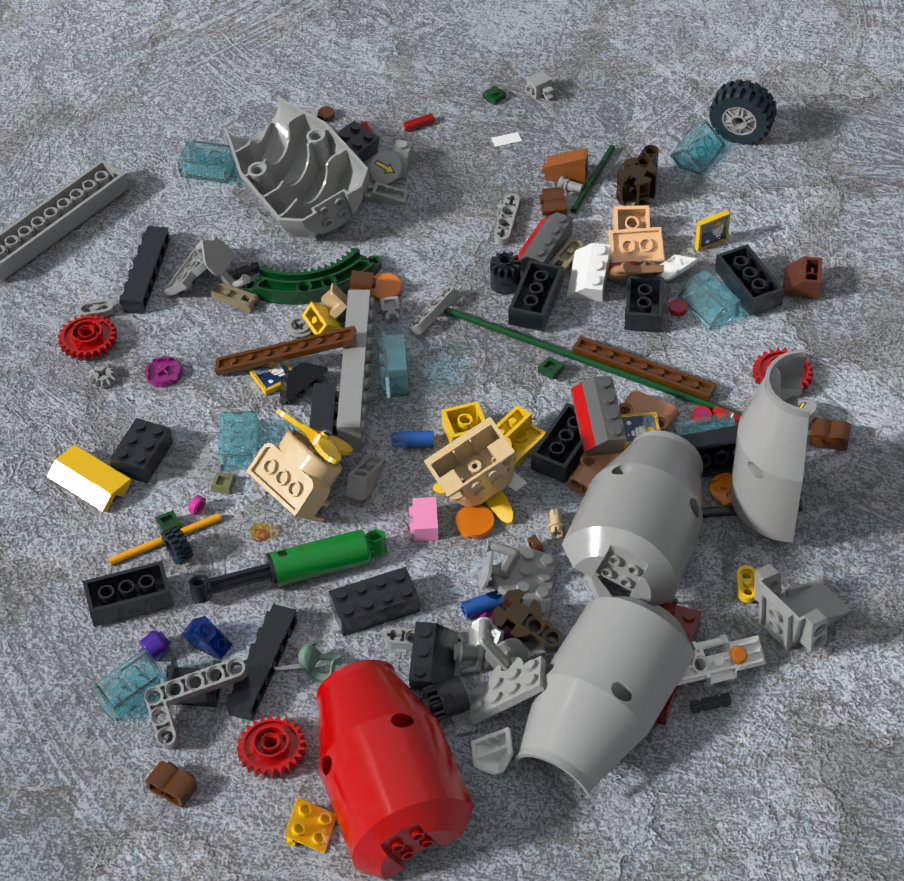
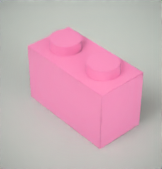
(425, 519)

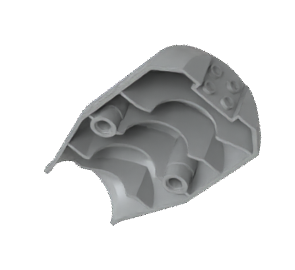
(301, 172)
(772, 451)
(641, 517)
(605, 687)

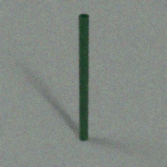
(592, 179)

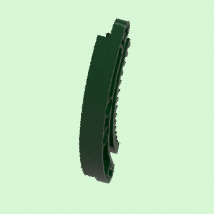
(310, 286)

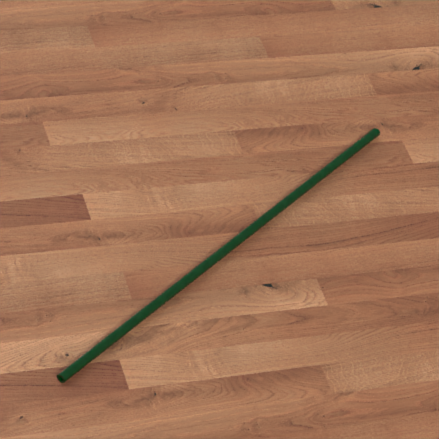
(585, 360)

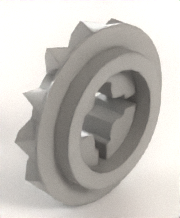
(293, 323)
(104, 381)

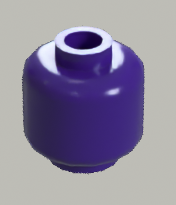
(155, 644)

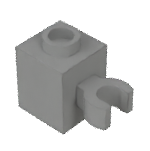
(540, 85)

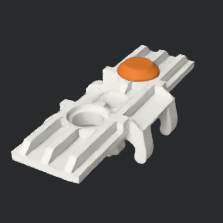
(723, 666)

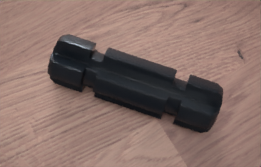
(254, 267)
(710, 703)

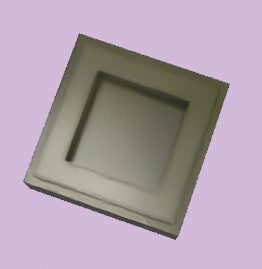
(223, 483)

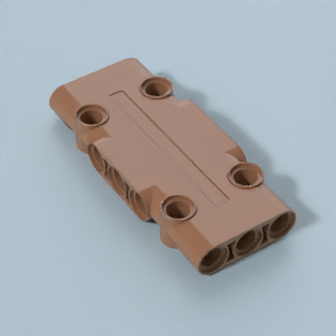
(635, 403)

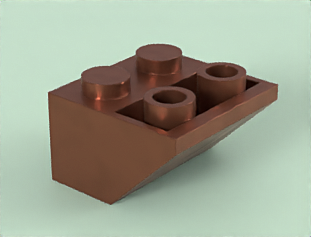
(803, 277)

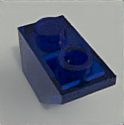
(206, 637)

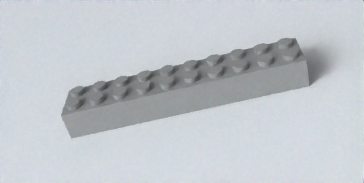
(59, 215)
(355, 371)

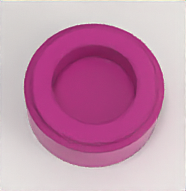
(197, 505)

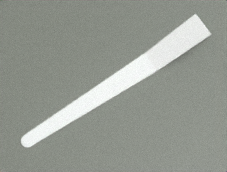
(295, 666)

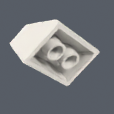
(589, 272)

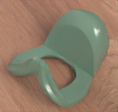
(310, 656)

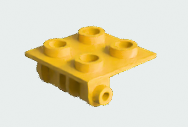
(310, 825)

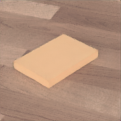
(637, 245)

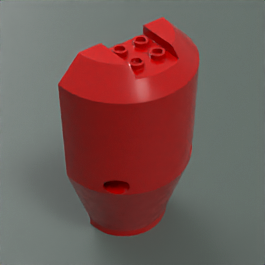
(387, 768)

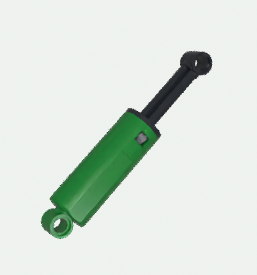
(298, 563)

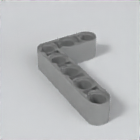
(186, 693)

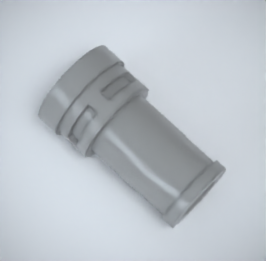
(570, 185)

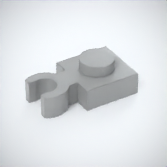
(390, 308)

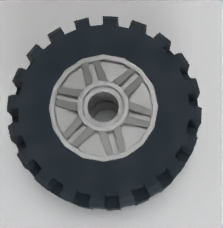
(742, 112)

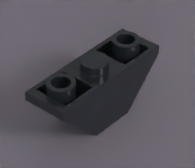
(299, 380)

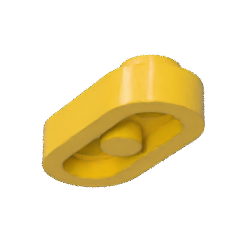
(747, 585)

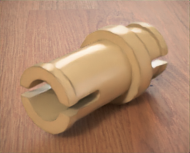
(556, 525)

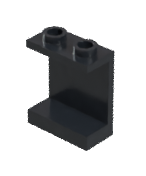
(205, 700)

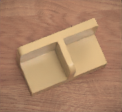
(335, 300)

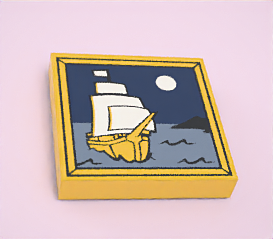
(712, 230)
(269, 376)
(637, 424)

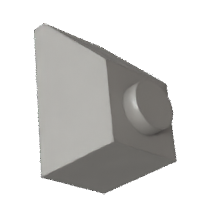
(404, 150)

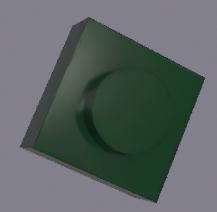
(494, 95)
(551, 368)
(167, 521)

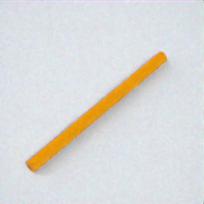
(158, 541)

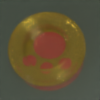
(260, 532)

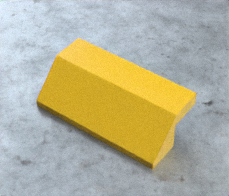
(521, 431)
(89, 477)

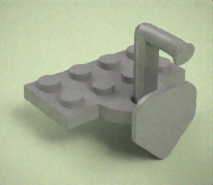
(206, 255)
(523, 570)
(511, 679)

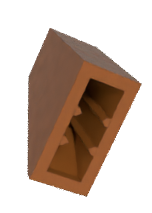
(568, 164)

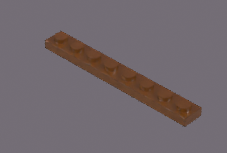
(286, 350)
(644, 368)

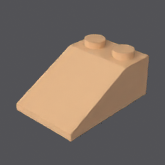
(631, 217)

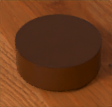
(326, 113)
(534, 543)

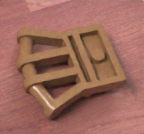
(621, 272)

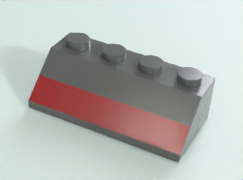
(546, 239)
(598, 416)

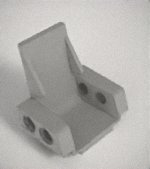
(800, 614)

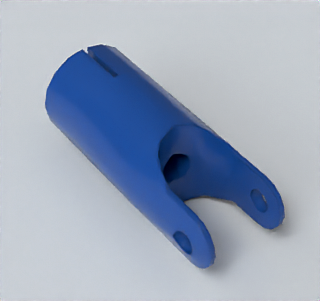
(413, 439)
(481, 604)

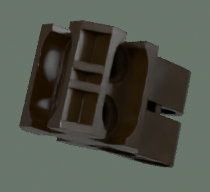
(638, 178)
(520, 618)

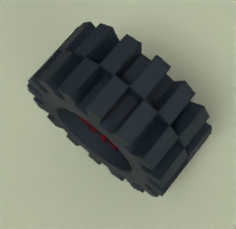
(177, 544)

